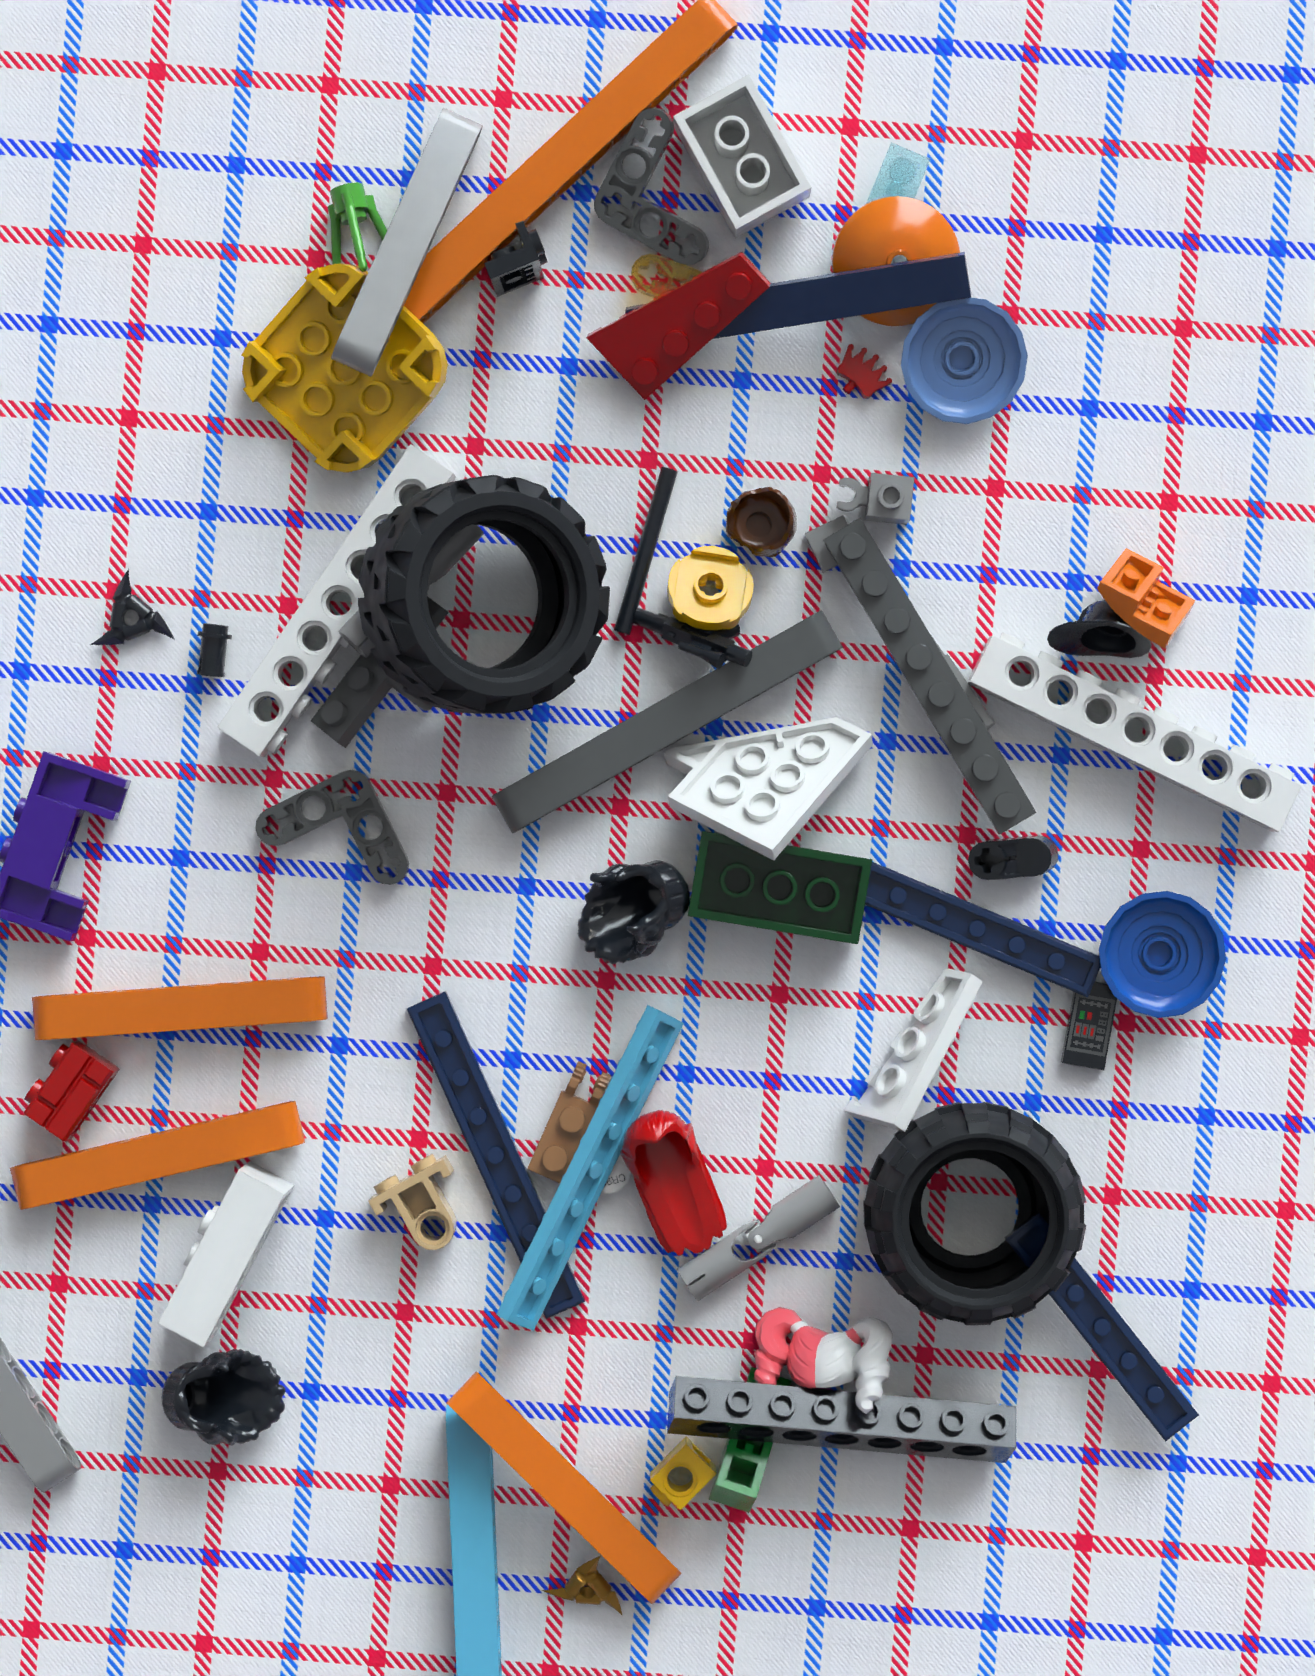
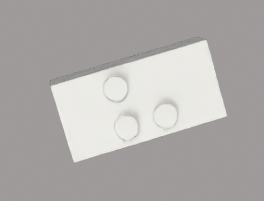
(225, 1254)

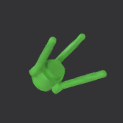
(350, 207)

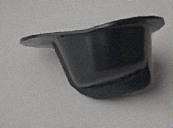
(1099, 634)

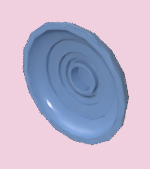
(964, 360)

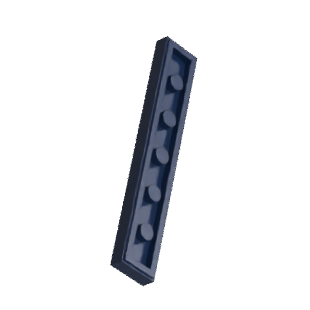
(982, 930)
(1110, 1337)

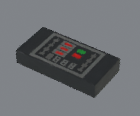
(1089, 1028)

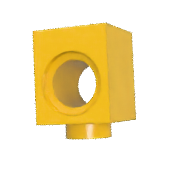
(685, 1455)

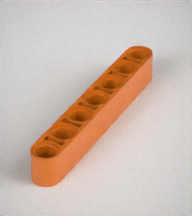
(179, 1008)
(157, 1155)
(563, 1487)

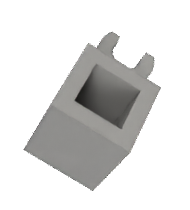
(885, 498)

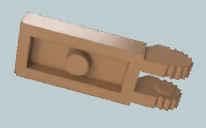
(566, 1126)

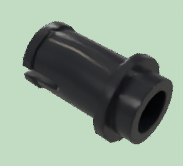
(213, 649)

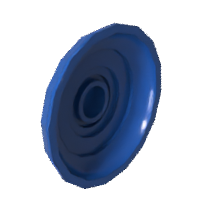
(1162, 954)

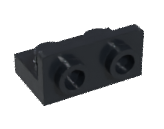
(520, 267)

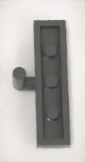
(362, 692)

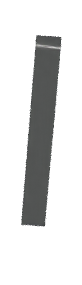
(666, 722)

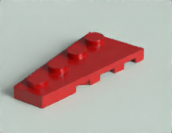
(670, 330)

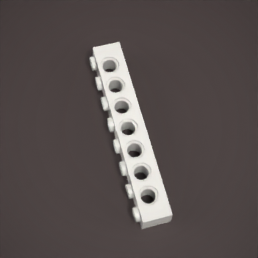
(242, 718)
(1267, 809)

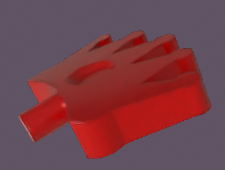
(861, 374)

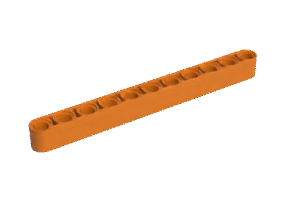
(568, 154)

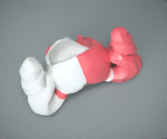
(824, 1358)

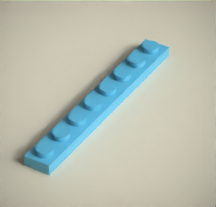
(589, 1169)

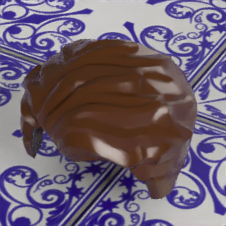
(762, 521)

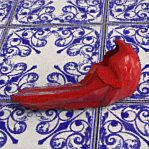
(673, 1182)

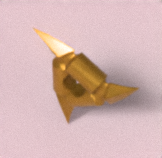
(598, 1589)

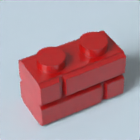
(70, 1089)

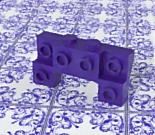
(44, 841)

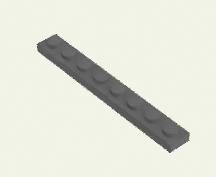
(929, 676)

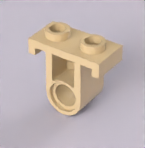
(418, 1198)

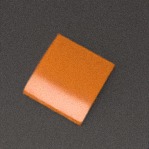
(1143, 601)

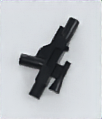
(710, 645)

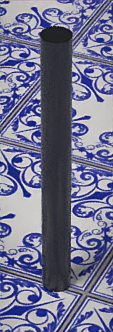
(645, 550)

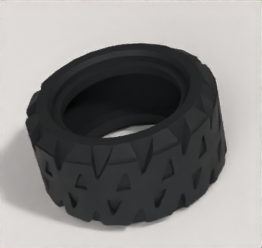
(568, 584)

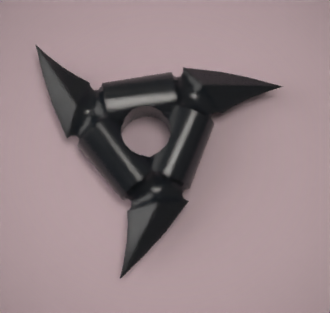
(147, 618)

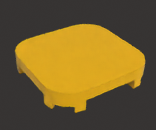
(329, 406)

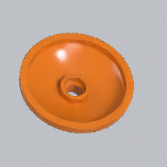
(891, 229)

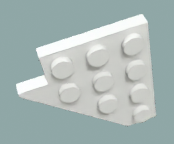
(767, 781)

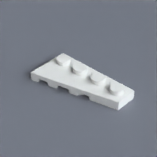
(917, 1053)

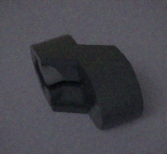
(1033, 857)

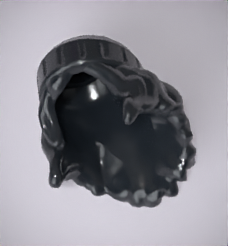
(632, 909)
(224, 1397)

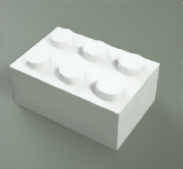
(742, 156)

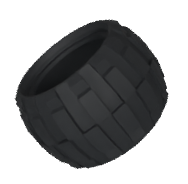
(985, 1284)

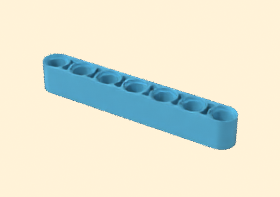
(473, 1550)

